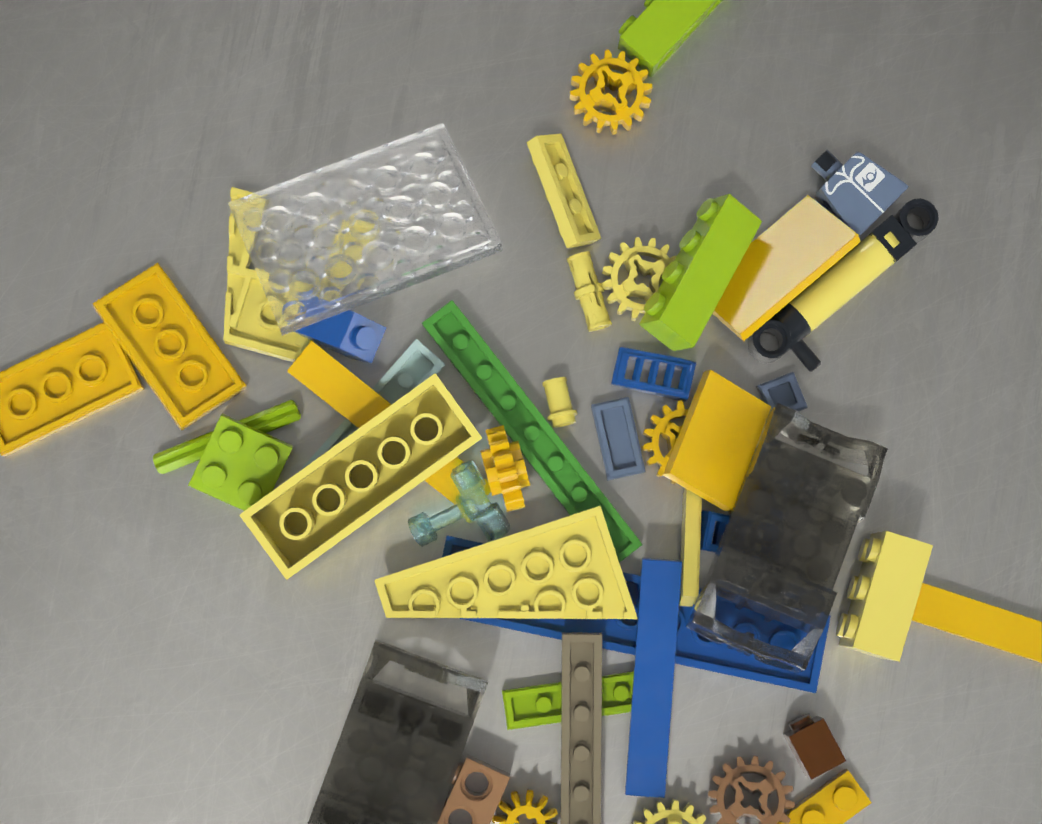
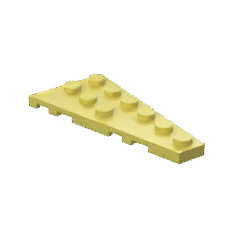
(535, 574)

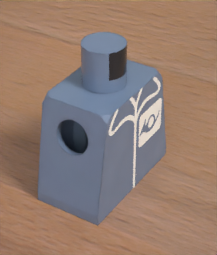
(856, 190)

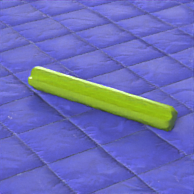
(193, 449)

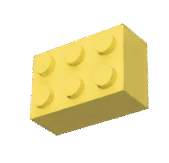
(884, 595)

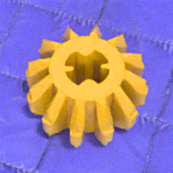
(525, 807)

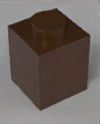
(813, 745)

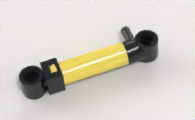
(841, 283)

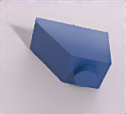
(347, 334)

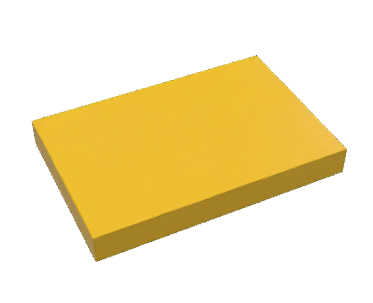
(717, 440)

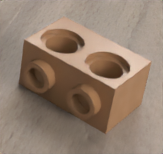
(479, 805)

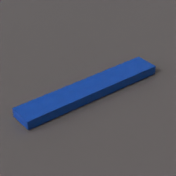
(653, 677)

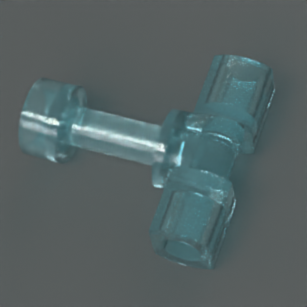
(471, 505)

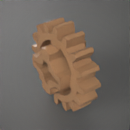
(764, 788)

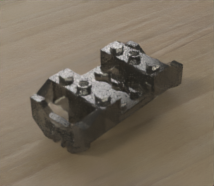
(788, 536)
(397, 747)

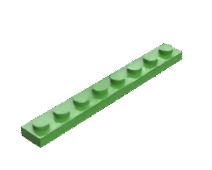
(524, 422)

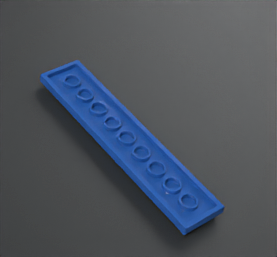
(691, 648)

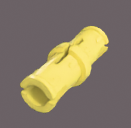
(589, 291)

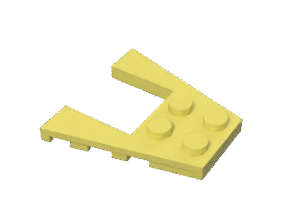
(248, 315)

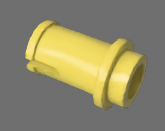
(559, 402)

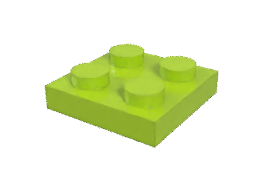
(239, 463)

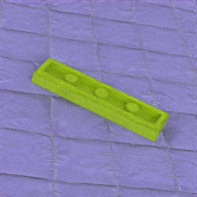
(542, 702)

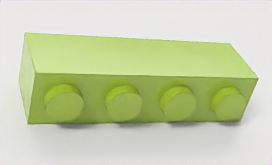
(662, 30)
(700, 272)

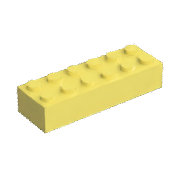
(360, 476)

